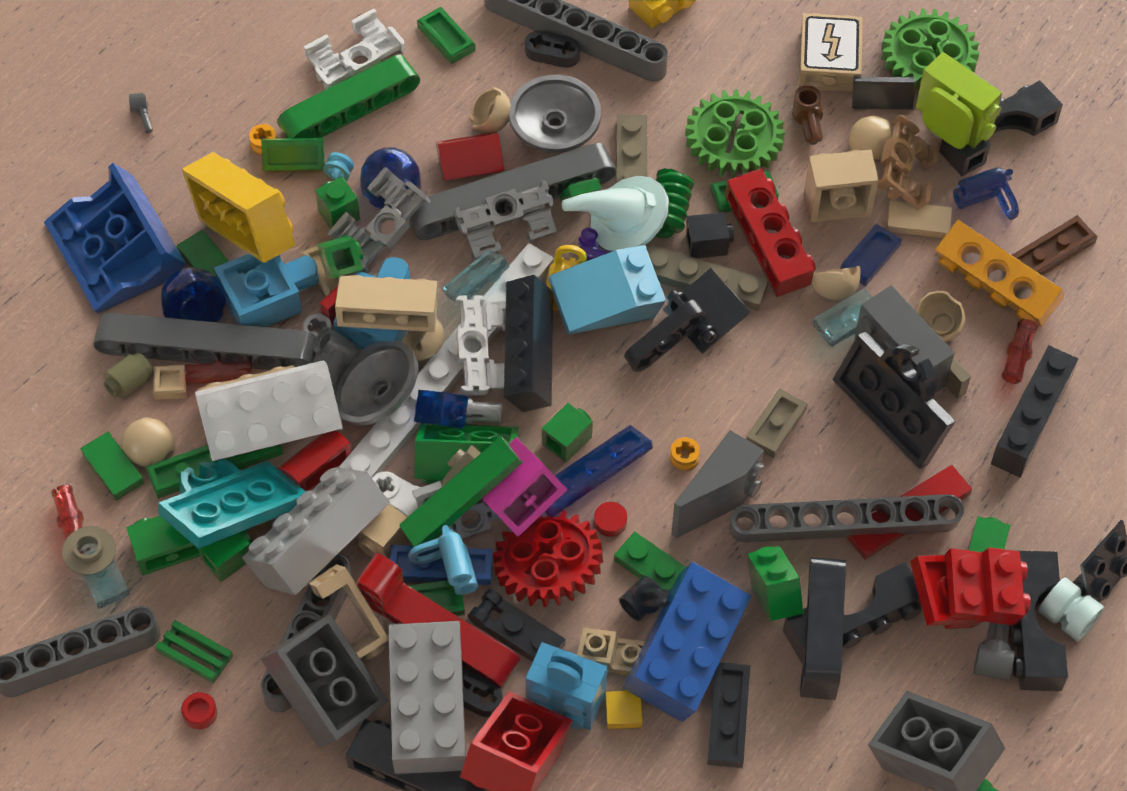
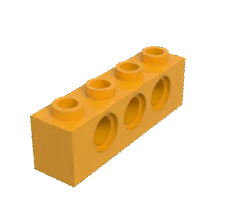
(964, 240)

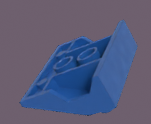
(114, 241)

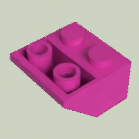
(524, 492)

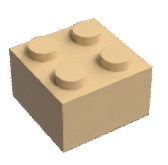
(840, 185)

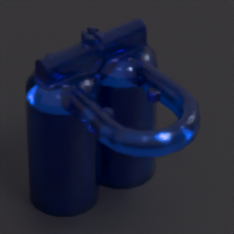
(987, 186)

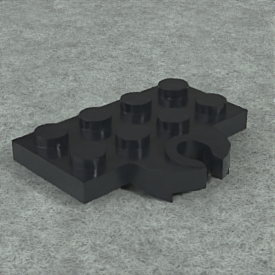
(896, 396)

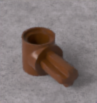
(808, 112)

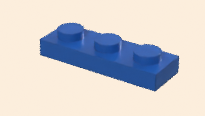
(435, 570)

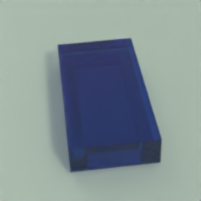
(872, 253)

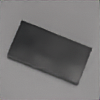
(883, 92)

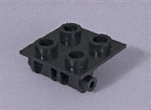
(718, 301)
(1104, 565)

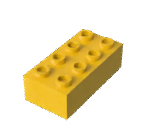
(239, 207)

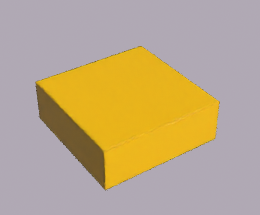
(623, 710)

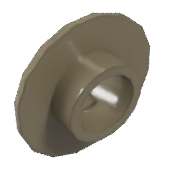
(91, 563)

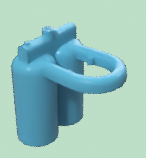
(455, 560)

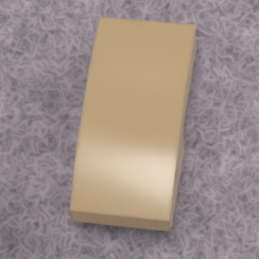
(609, 650)

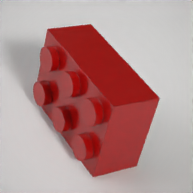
(516, 746)

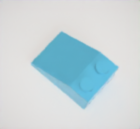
(608, 291)

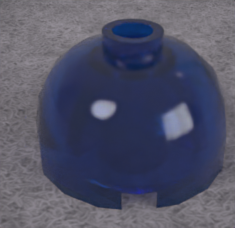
(394, 159)
(193, 295)

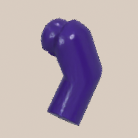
(589, 244)

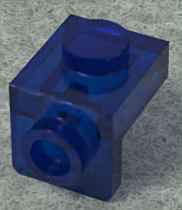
(441, 409)

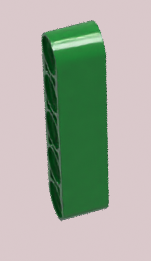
(350, 99)

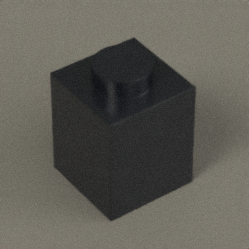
(708, 235)

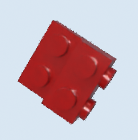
(986, 585)
(933, 592)

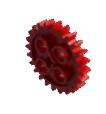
(549, 559)

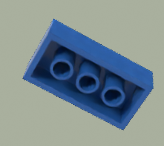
(687, 642)

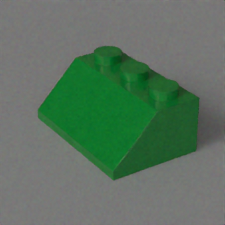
(439, 443)

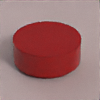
(610, 519)
(199, 710)

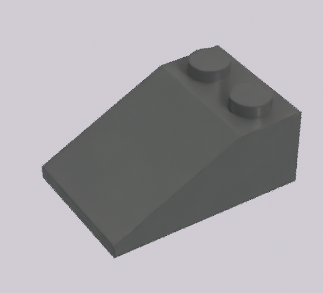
(720, 484)

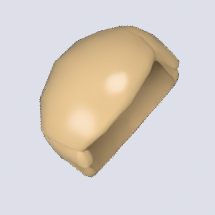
(490, 111)
(870, 134)
(837, 283)
(942, 314)
(425, 343)
(147, 441)

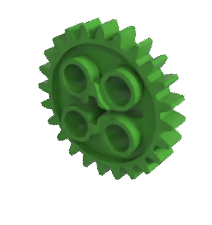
(920, 39)
(717, 122)

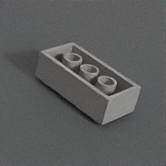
(315, 529)
(426, 697)

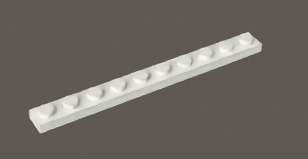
(438, 374)

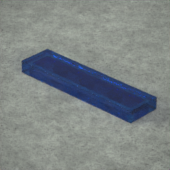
(600, 466)

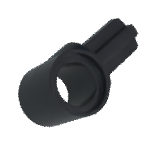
(643, 598)

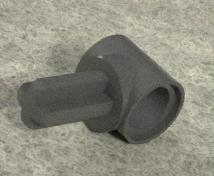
(995, 655)

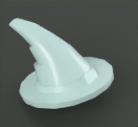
(625, 213)

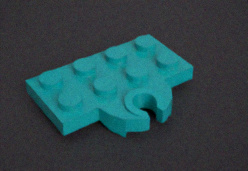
(228, 500)

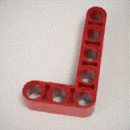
(394, 600)

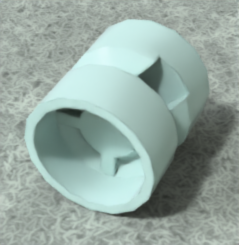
(1068, 607)

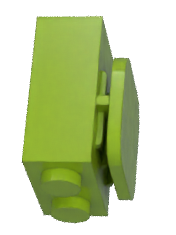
(957, 103)

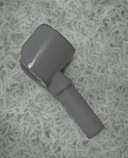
(138, 103)

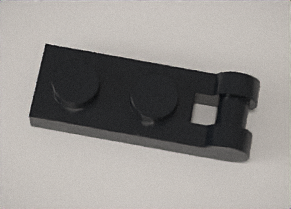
(513, 626)

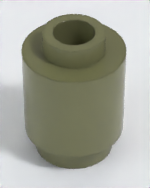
(127, 375)

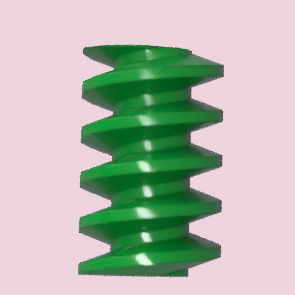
(678, 190)

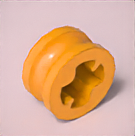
(258, 131)
(675, 453)

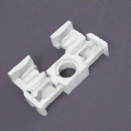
(375, 47)
(476, 369)

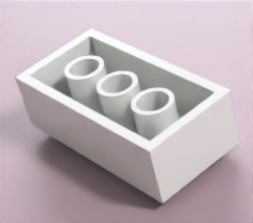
(268, 410)

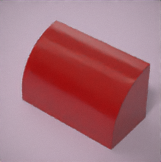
(470, 156)
(316, 458)

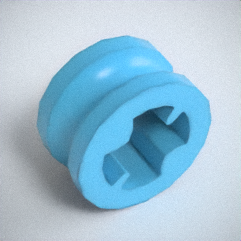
(338, 166)

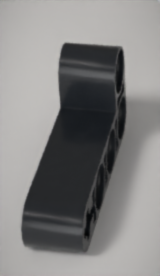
(824, 629)

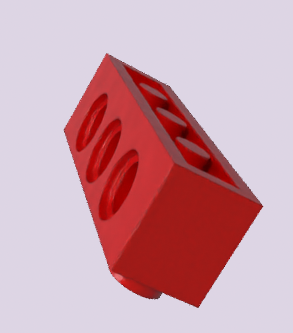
(783, 274)

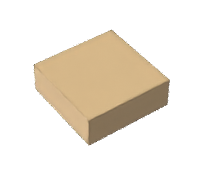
(169, 382)

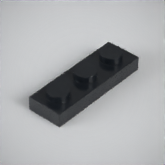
(729, 715)

